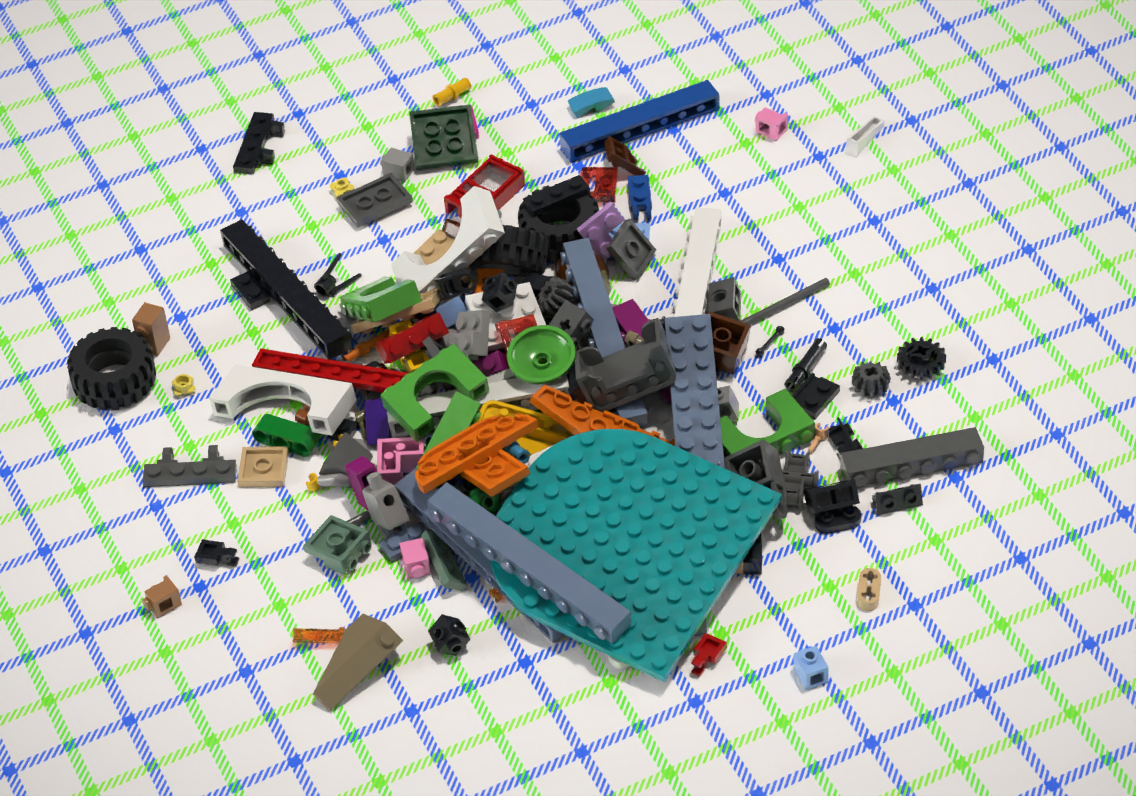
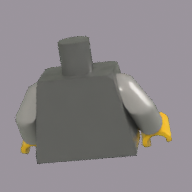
(333, 471)

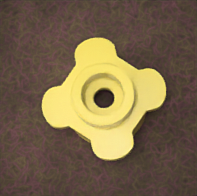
(341, 186)
(183, 384)

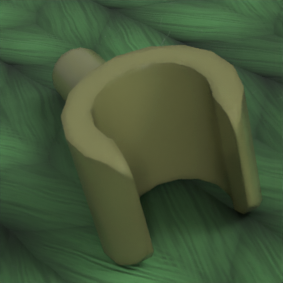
(360, 418)

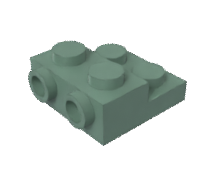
(339, 544)

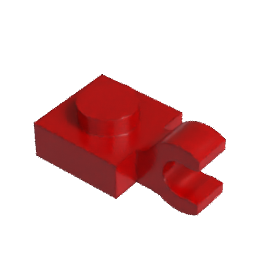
(707, 650)

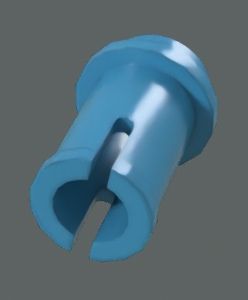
(517, 452)

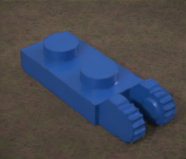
(640, 195)

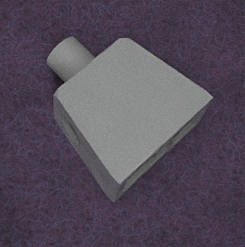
(384, 502)

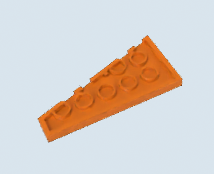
(581, 417)

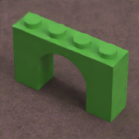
(380, 299)
(448, 367)
(791, 419)

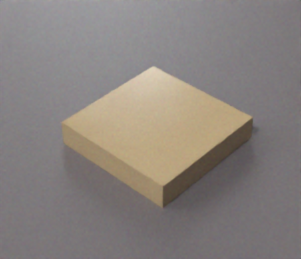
(263, 466)

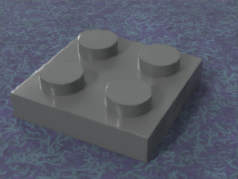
(631, 249)

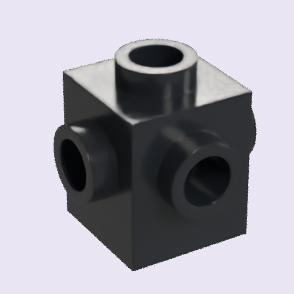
(499, 292)
(449, 635)

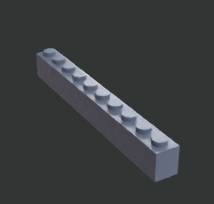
(593, 298)
(417, 503)
(529, 563)

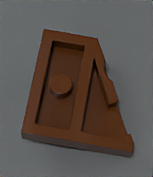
(620, 156)

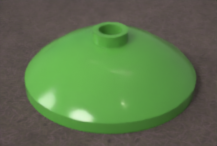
(538, 346)

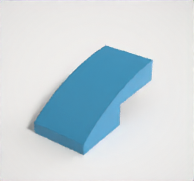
(595, 98)

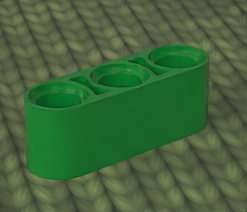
(282, 432)

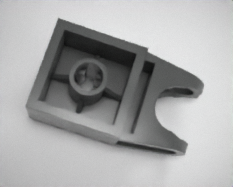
(762, 465)

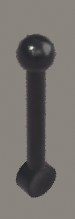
(779, 331)

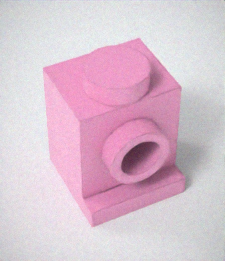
(771, 123)

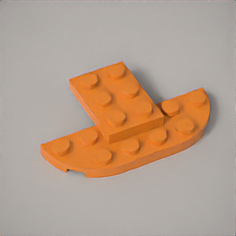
(478, 455)

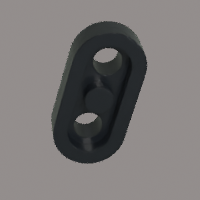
(838, 519)

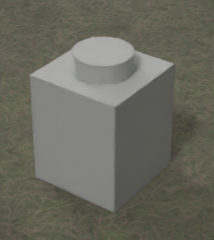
(398, 163)

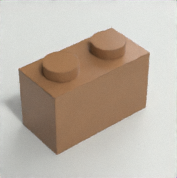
(152, 325)

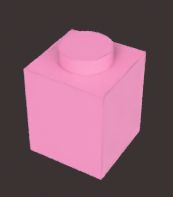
(415, 558)

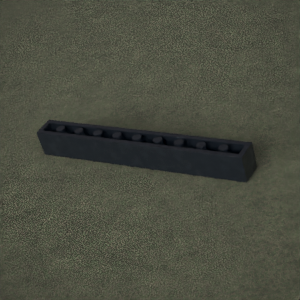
(287, 289)

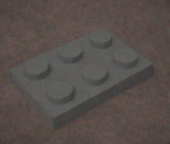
(374, 199)

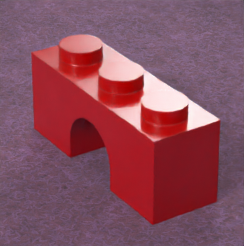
(412, 338)

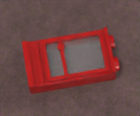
(494, 175)

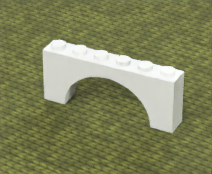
(477, 232)
(248, 385)

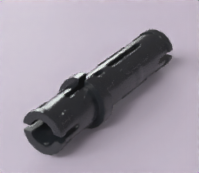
(802, 369)

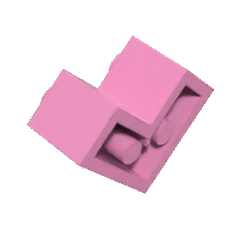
(398, 457)

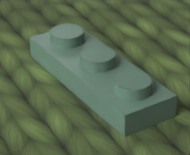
(443, 561)

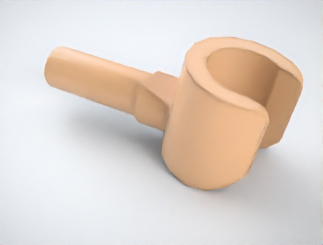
(820, 435)

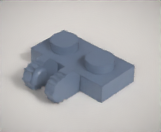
(391, 545)

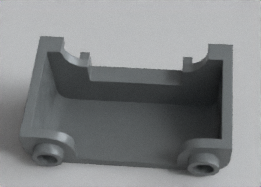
(628, 372)

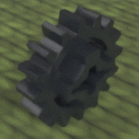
(921, 358)

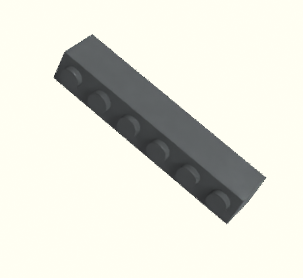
(912, 457)

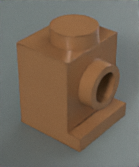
(162, 597)

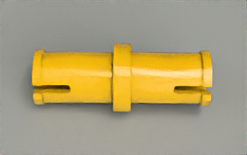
(451, 92)

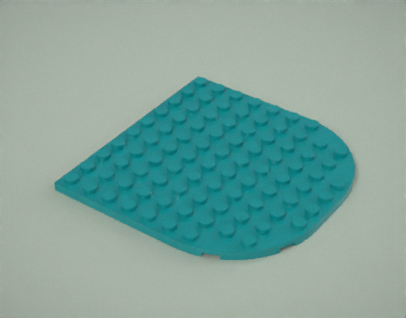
(642, 528)

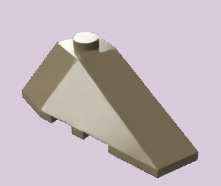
(359, 652)

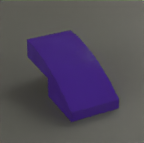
(376, 421)

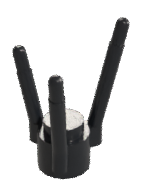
(327, 282)

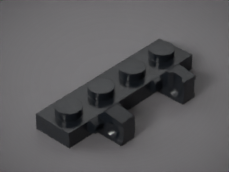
(252, 147)

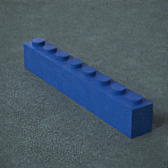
(640, 120)

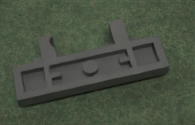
(174, 473)

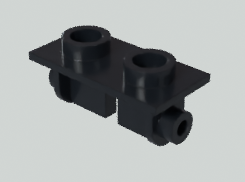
(842, 434)
(898, 499)

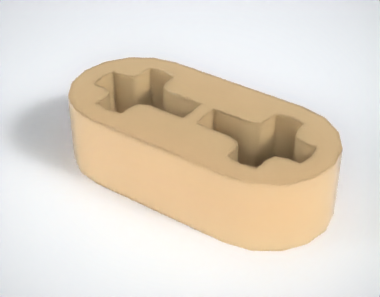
(864, 589)

